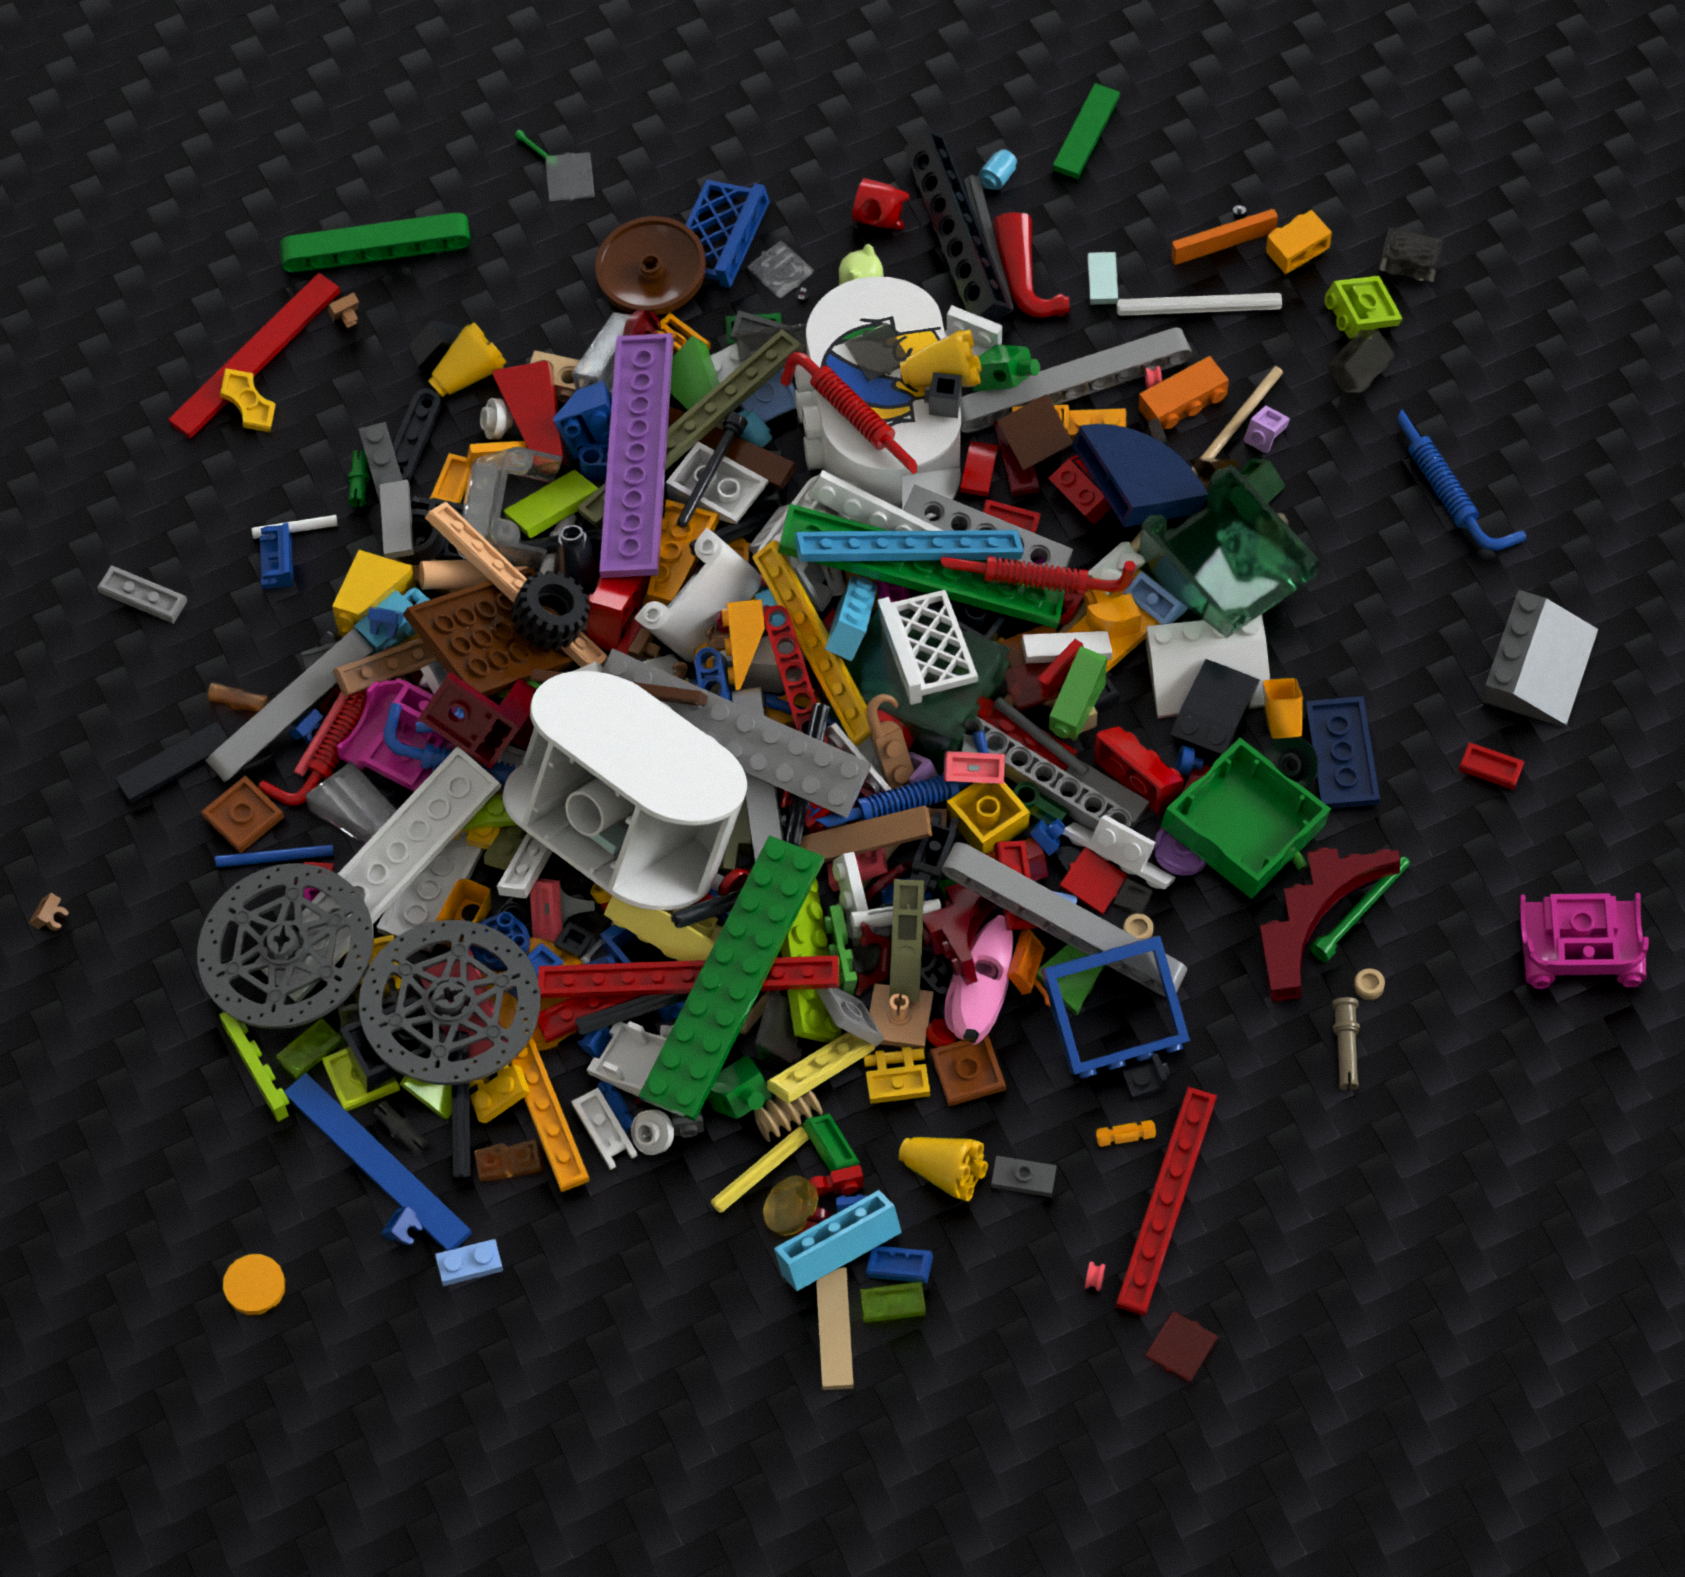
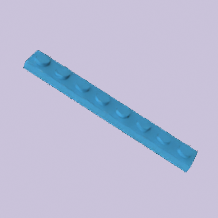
(907, 545)

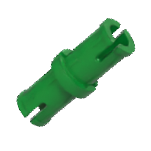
(358, 479)

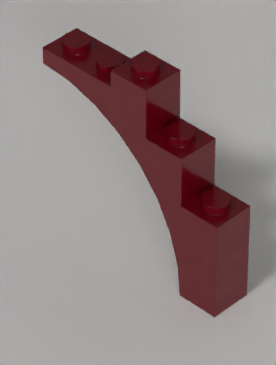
(1305, 906)
(955, 925)

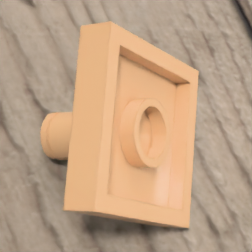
(899, 1020)

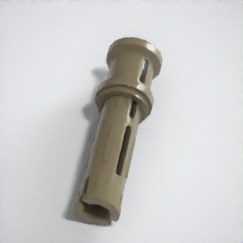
(1346, 1030)

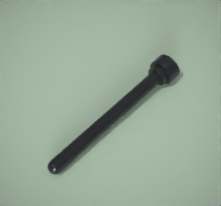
(732, 426)

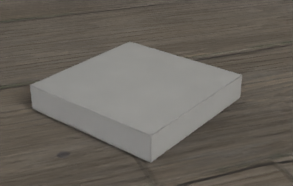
(850, 1014)

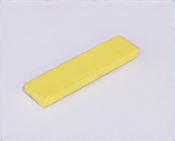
(819, 1067)

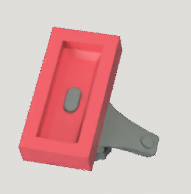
(972, 766)
(553, 907)

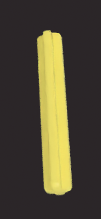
(760, 1169)

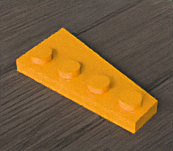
(675, 560)

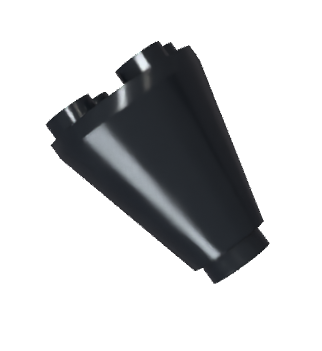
(577, 558)

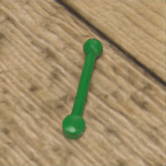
(520, 135)

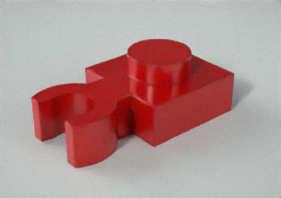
(840, 1181)

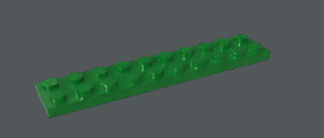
(929, 575)
(731, 978)

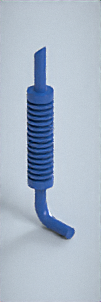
(1449, 489)
(431, 756)
(905, 797)

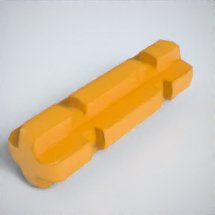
(1125, 1133)

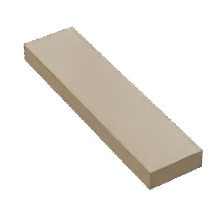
(834, 1331)

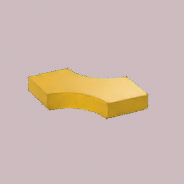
(255, 409)

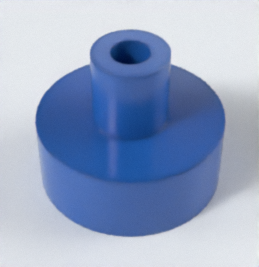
(1186, 761)

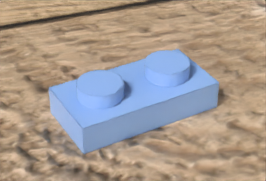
(469, 1262)

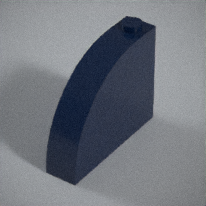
(1138, 474)

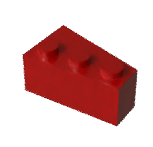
(612, 607)

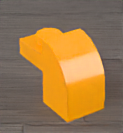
(1114, 615)

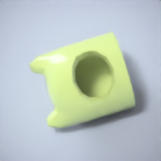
(860, 265)

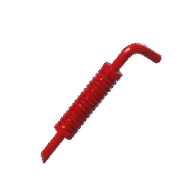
(848, 405)
(1041, 576)
(327, 753)

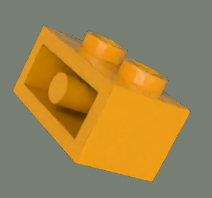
(1298, 241)

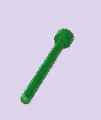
(1325, 946)

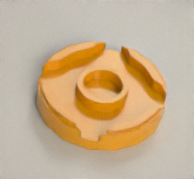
(254, 1284)

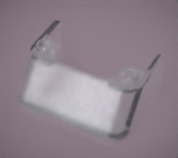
(485, 499)

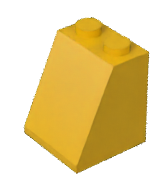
(367, 585)

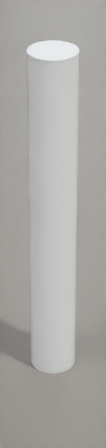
(303, 525)

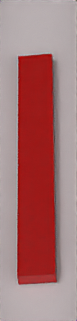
(256, 352)
(1166, 1201)

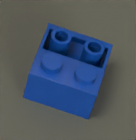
(585, 418)

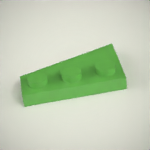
(835, 926)
(1075, 986)

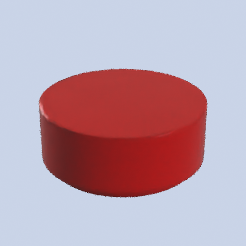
(939, 1034)

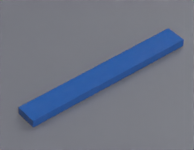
(377, 1162)

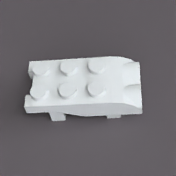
(627, 1057)

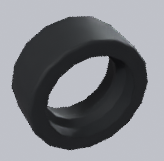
(429, 549)

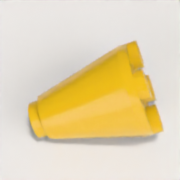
(946, 356)
(466, 362)
(946, 1162)

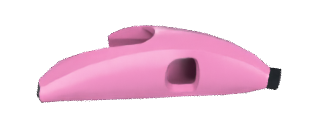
(975, 1007)

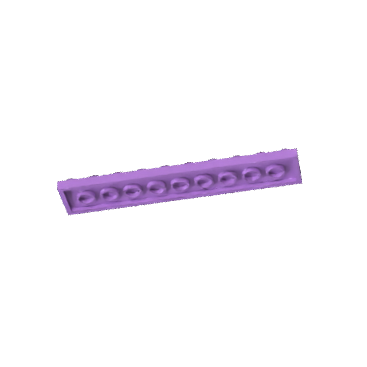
(636, 456)

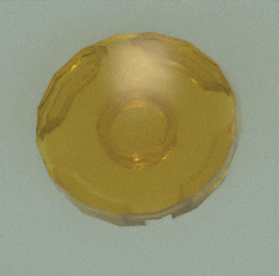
(790, 1205)

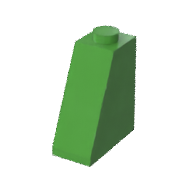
(692, 373)
(1078, 694)

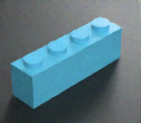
(851, 617)
(837, 1240)

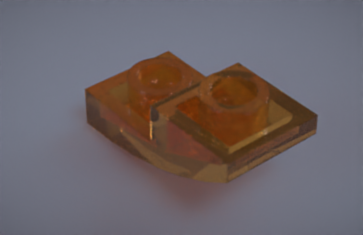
(510, 1161)

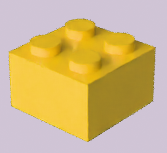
(988, 815)

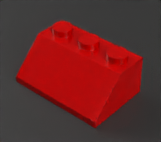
(1137, 768)

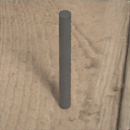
(1040, 736)

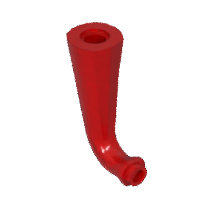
(1014, 246)

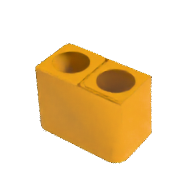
(1283, 707)
(463, 894)

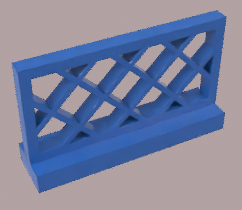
(740, 232)

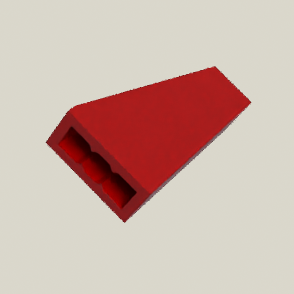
(533, 404)

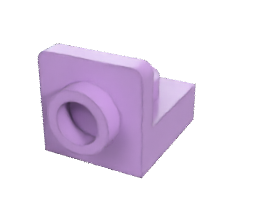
(1264, 428)

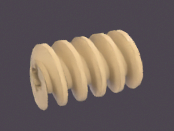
(782, 1113)

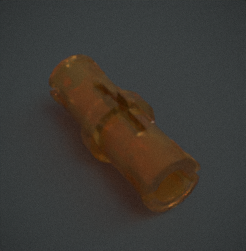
(237, 697)

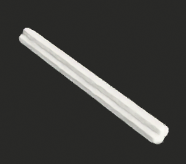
(1198, 304)

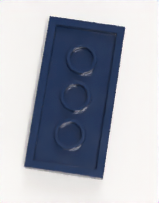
(1344, 752)

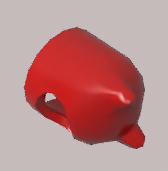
(879, 205)

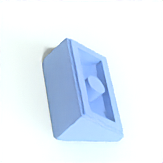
(1155, 599)

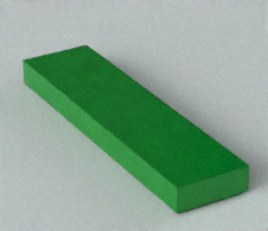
(1086, 131)

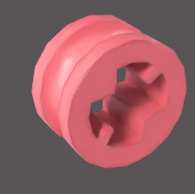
(1152, 377)
(1095, 1276)

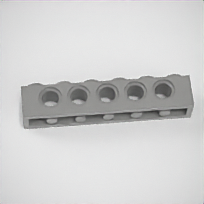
(952, 512)

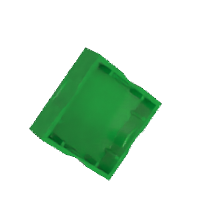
(1245, 818)

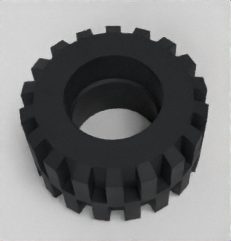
(541, 626)

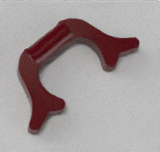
(887, 879)
(883, 968)

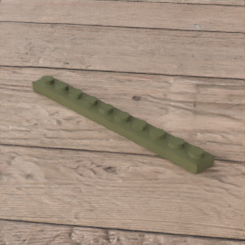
(712, 409)

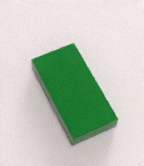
(830, 1142)

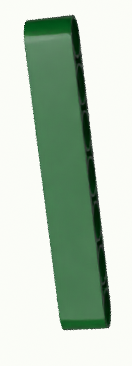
(375, 242)

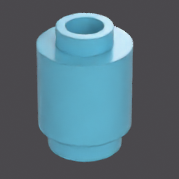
(998, 170)
(756, 430)

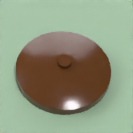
(650, 265)

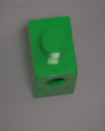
(1005, 367)
(739, 1089)

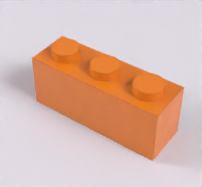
(1184, 393)

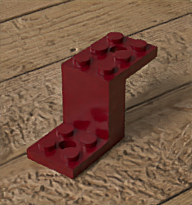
(486, 725)

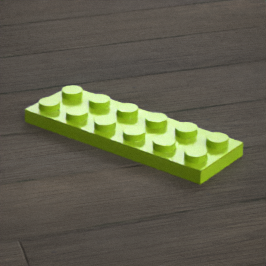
(806, 939)

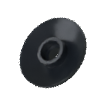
(1285, 750)

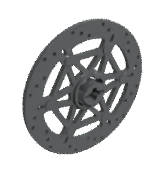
(285, 946)
(448, 1014)

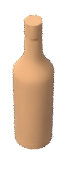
(451, 574)

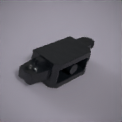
(933, 853)

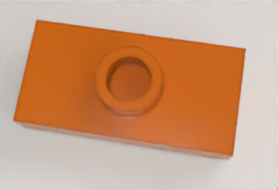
(1026, 961)

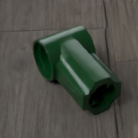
(1041, 806)

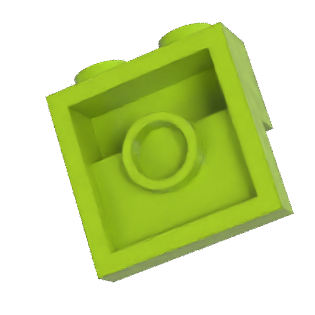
(1361, 305)

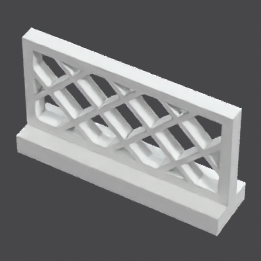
(902, 645)

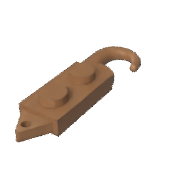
(889, 745)

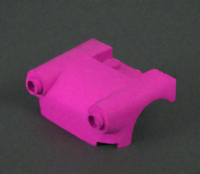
(366, 742)
(1582, 938)

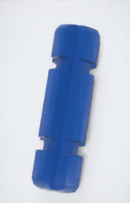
(617, 1105)

